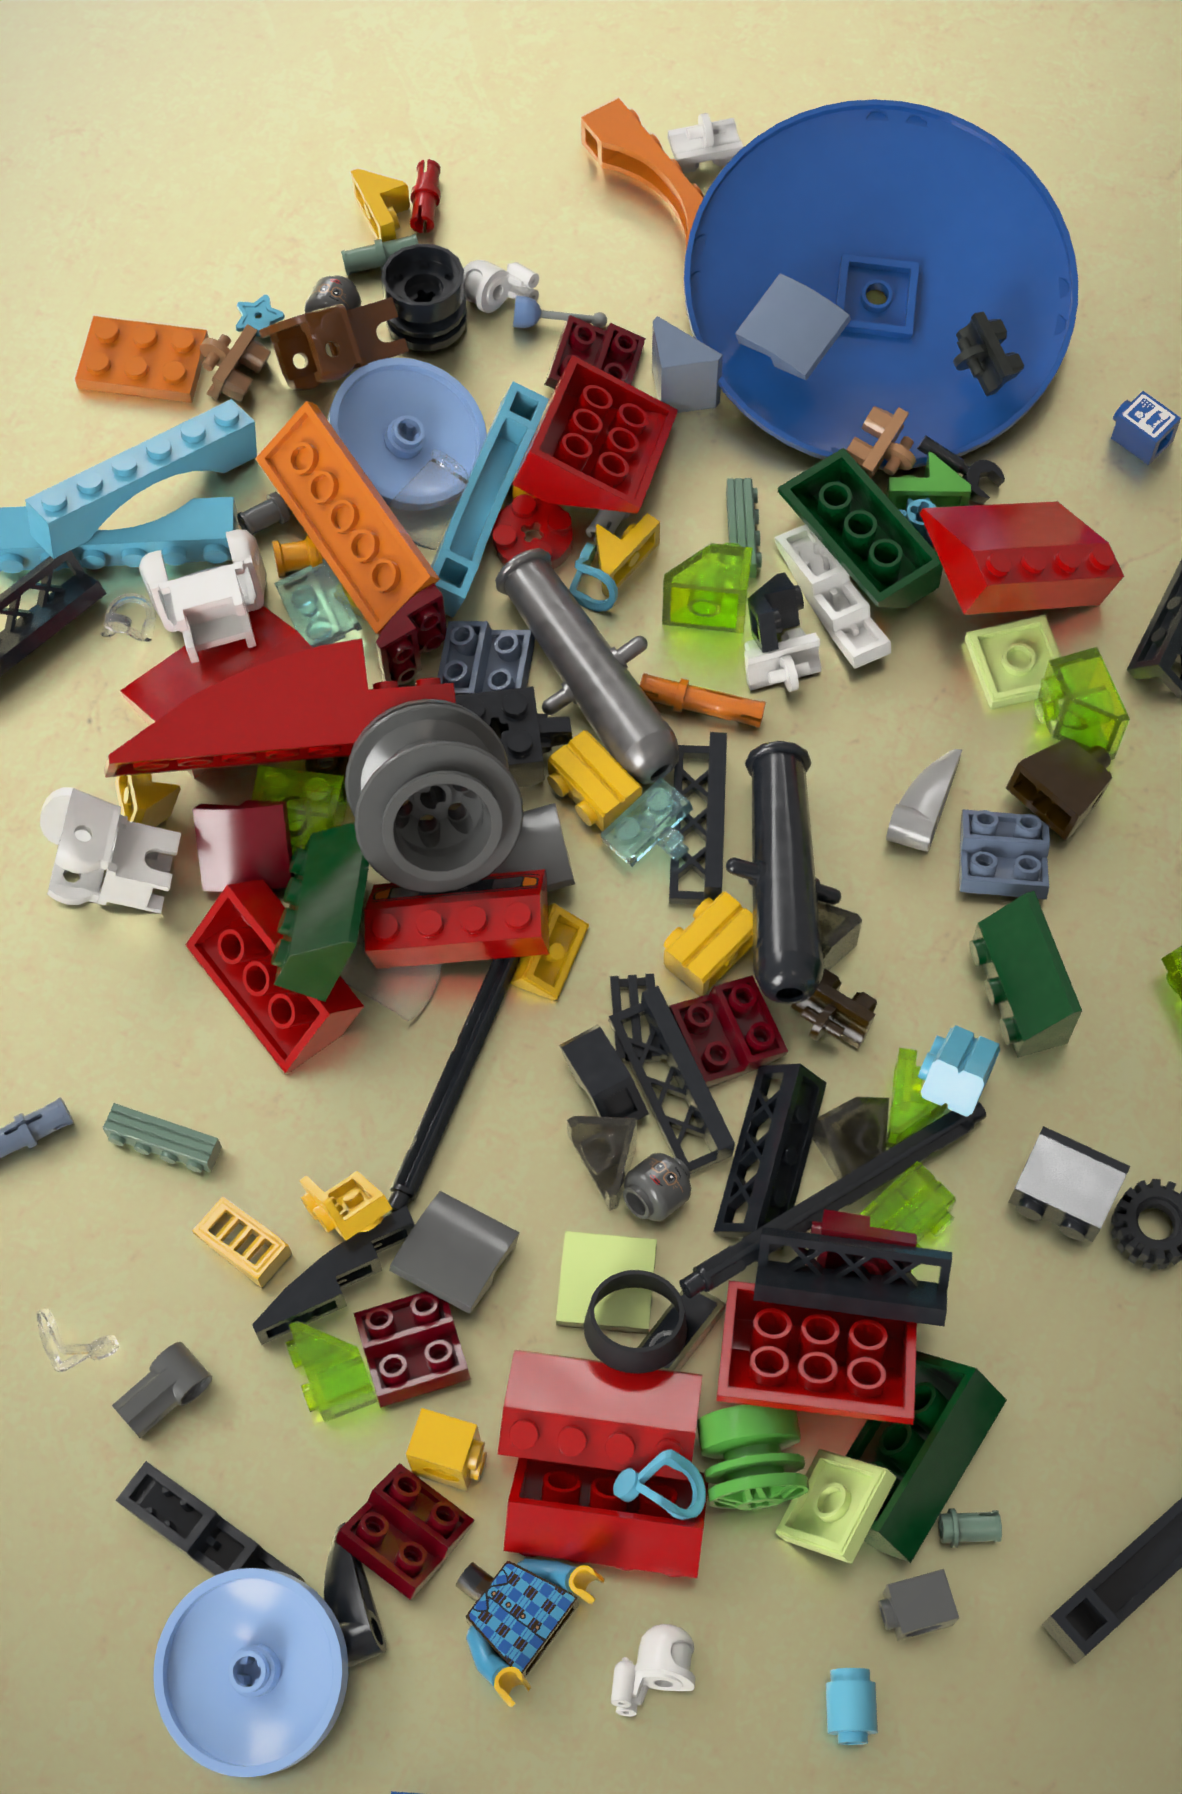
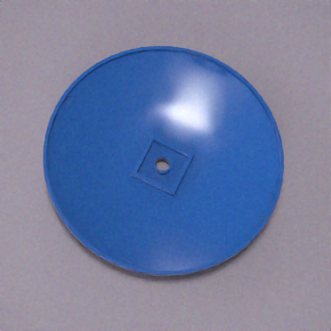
(898, 207)

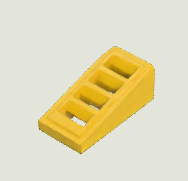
(270, 1260)

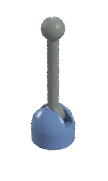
(528, 312)

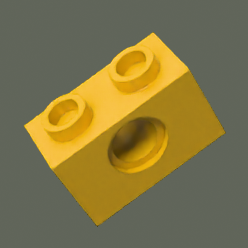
(446, 1450)

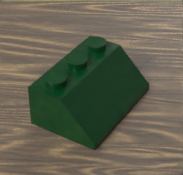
(1025, 977)

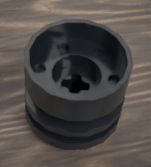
(427, 295)

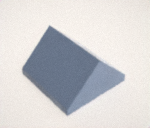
(684, 369)

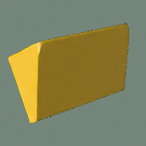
(548, 973)

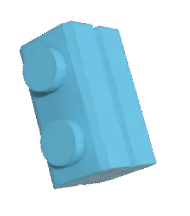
(958, 1069)

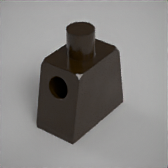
(1062, 784)

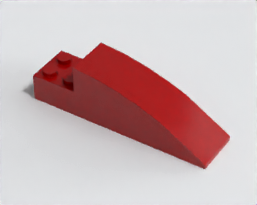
(271, 713)

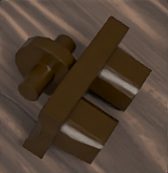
(837, 1013)

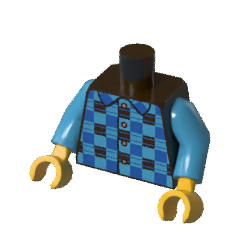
(519, 1615)

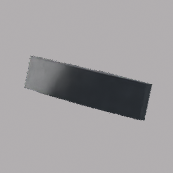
(319, 1287)
(193, 1525)

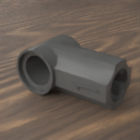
(173, 1380)

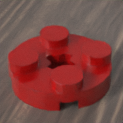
(533, 514)

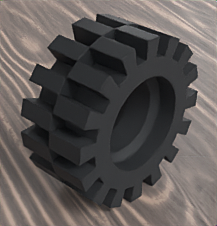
(1128, 1230)

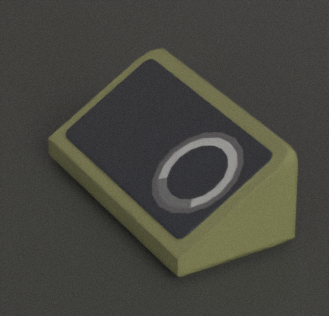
(701, 1316)

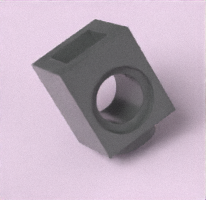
(918, 1605)

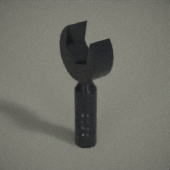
(971, 474)

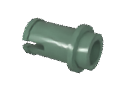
(969, 1527)

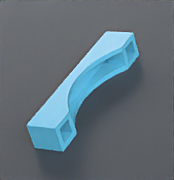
(485, 493)
(76, 507)
(186, 535)

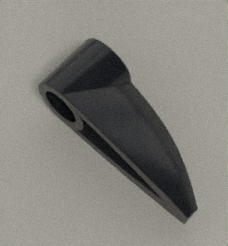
(353, 1605)

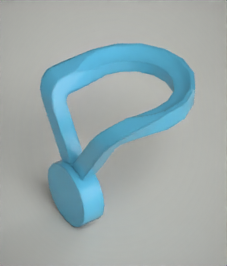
(583, 566)
(631, 1483)

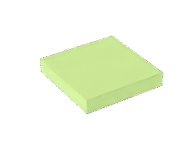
(1012, 659)
(591, 1260)
(838, 1506)

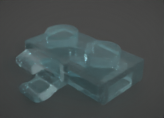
(649, 823)

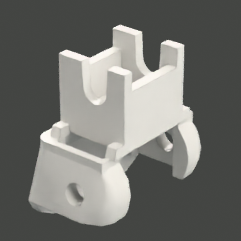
(212, 602)
(98, 838)

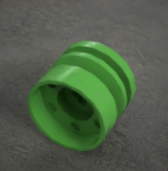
(753, 1466)

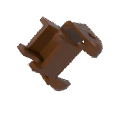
(349, 336)

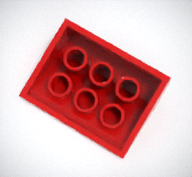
(595, 442)
(1021, 557)
(178, 679)
(816, 1360)

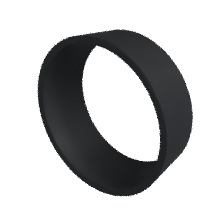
(629, 1358)

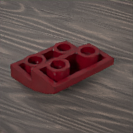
(610, 350)
(411, 631)
(243, 844)
(729, 1030)
(411, 1347)
(404, 1531)

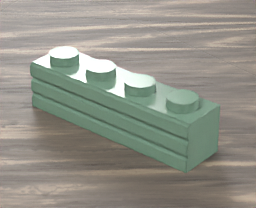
(743, 517)
(162, 1138)

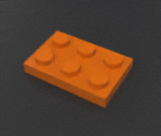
(141, 359)

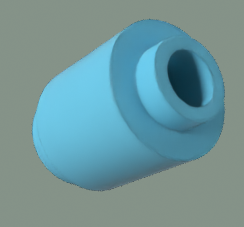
(851, 1705)

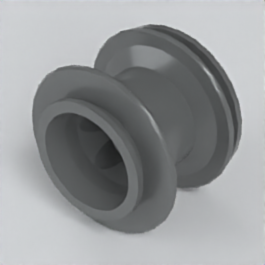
(433, 758)

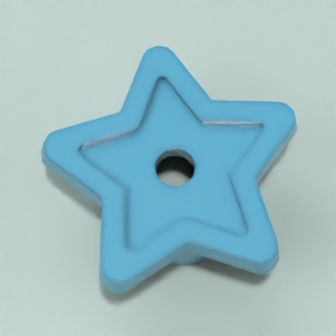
(260, 307)

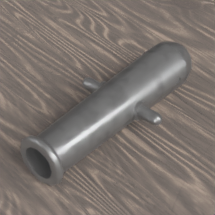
(590, 669)

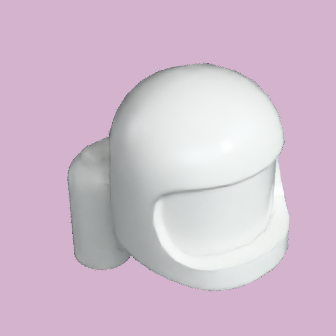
(491, 285)
(660, 1665)

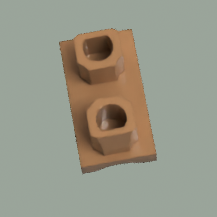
(227, 377)
(887, 429)

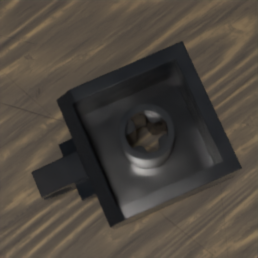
(520, 729)

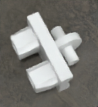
(704, 143)
(794, 659)

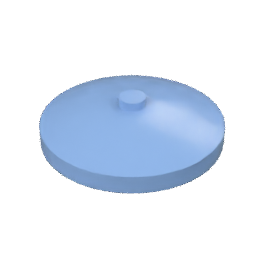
(399, 413)
(250, 1672)

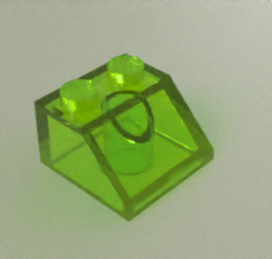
(709, 589)
(1082, 702)
(312, 799)

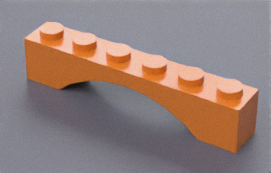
(623, 145)

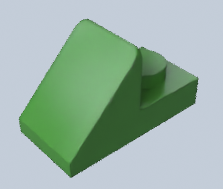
(939, 484)

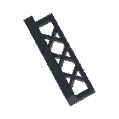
(51, 611)
(1162, 639)
(712, 814)
(687, 1074)
(780, 1151)
(852, 1291)

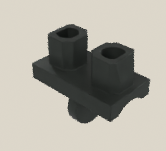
(983, 353)

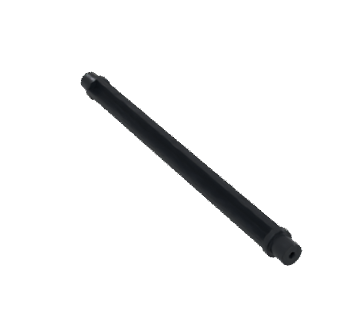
(451, 1082)
(833, 1197)

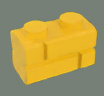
(592, 780)
(710, 943)

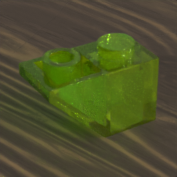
(334, 1372)

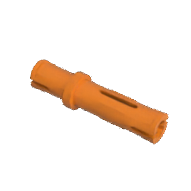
(702, 700)

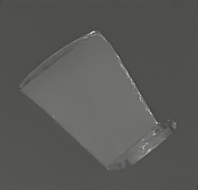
(430, 499)
(400, 989)

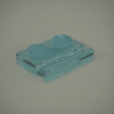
(318, 605)

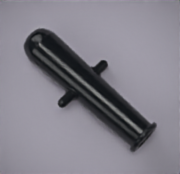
(783, 875)

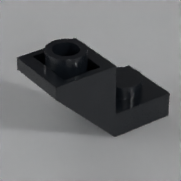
(774, 609)
(603, 1075)

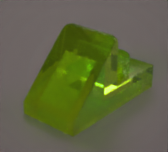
(907, 1108)

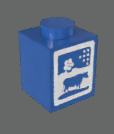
(1145, 427)

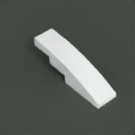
(833, 597)

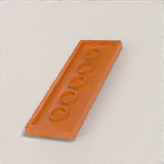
(345, 516)

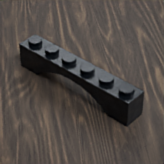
(1119, 1587)

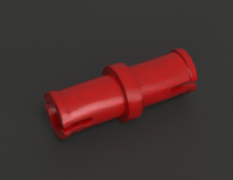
(425, 196)

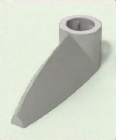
(922, 805)

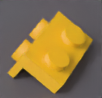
(347, 1207)

